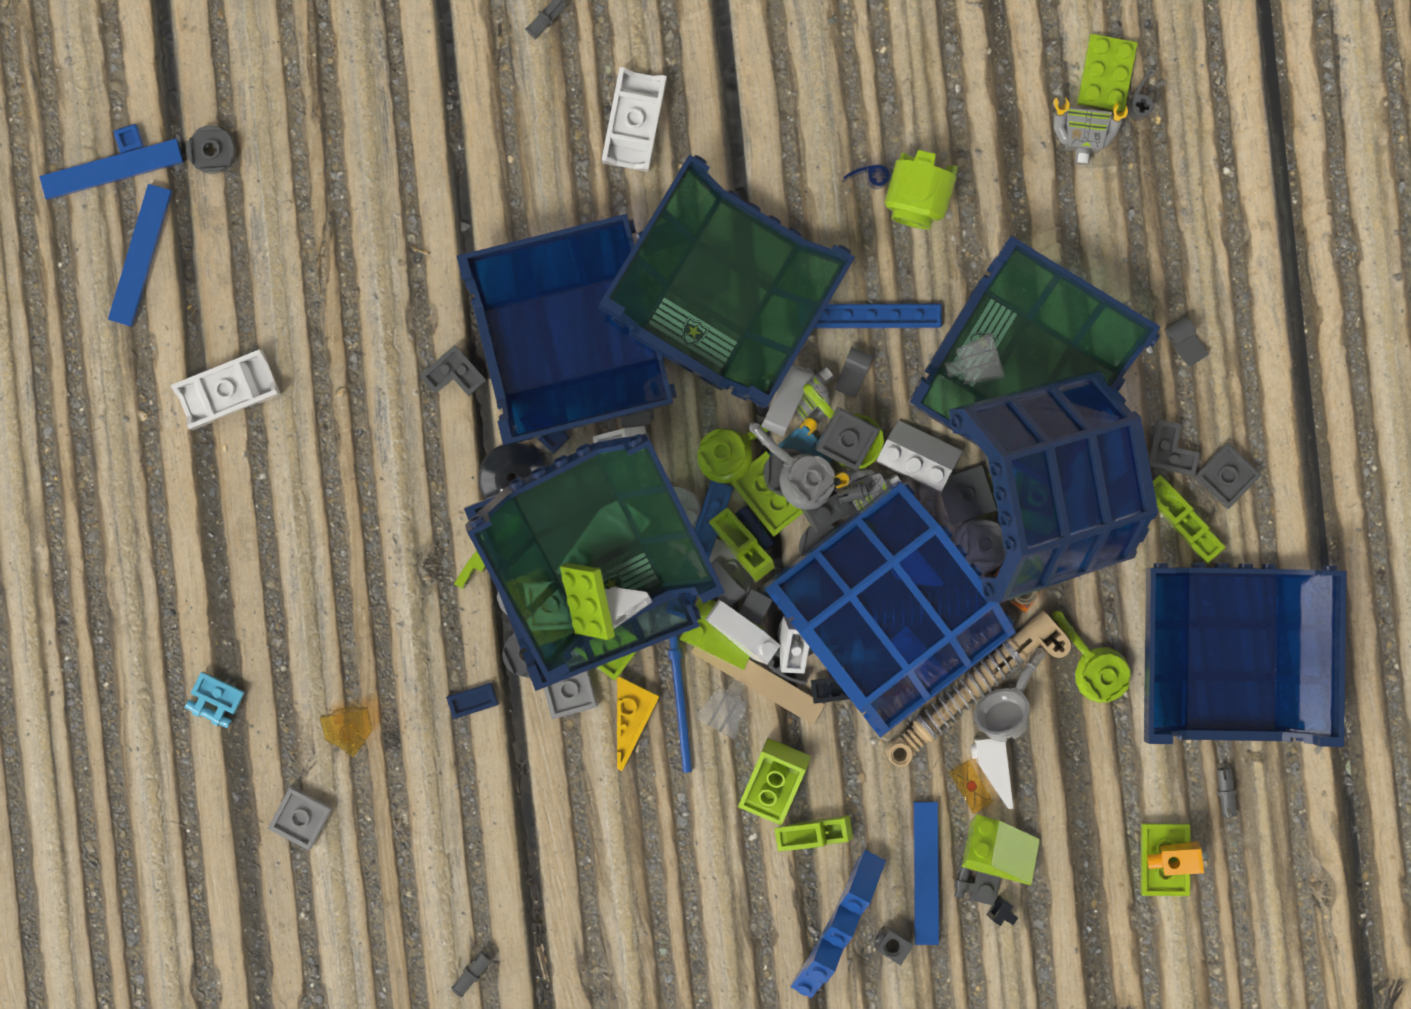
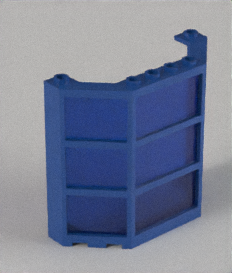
(890, 607)

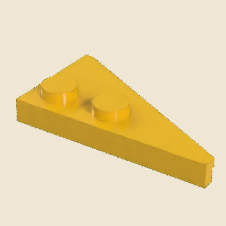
(633, 712)

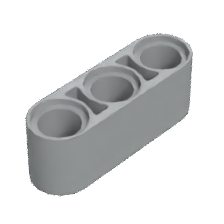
(786, 401)

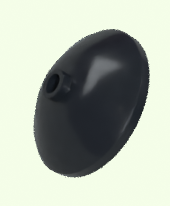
(504, 461)

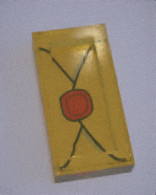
(970, 787)

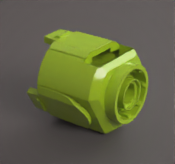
(919, 190)

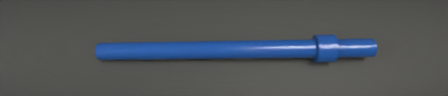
(675, 655)

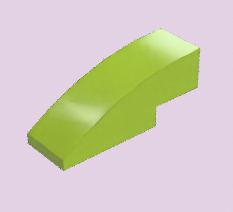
(742, 544)
(814, 833)

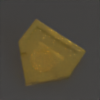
(347, 728)

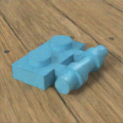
(217, 693)

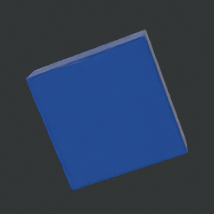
(128, 138)

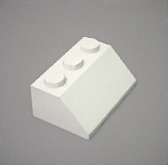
(919, 456)

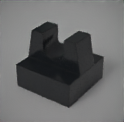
(1002, 912)

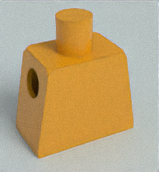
(1188, 860)

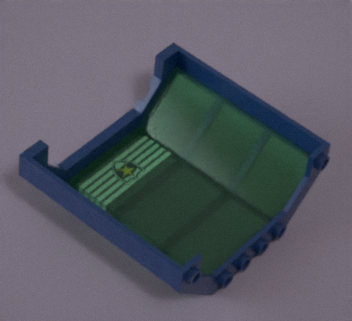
(723, 286)
(1043, 330)
(596, 510)

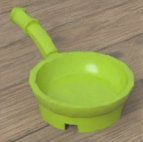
(877, 444)
(725, 454)
(1101, 672)

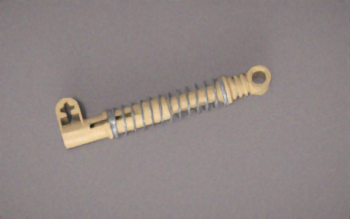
(978, 682)

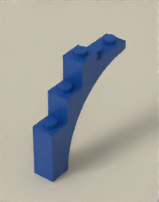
(841, 925)

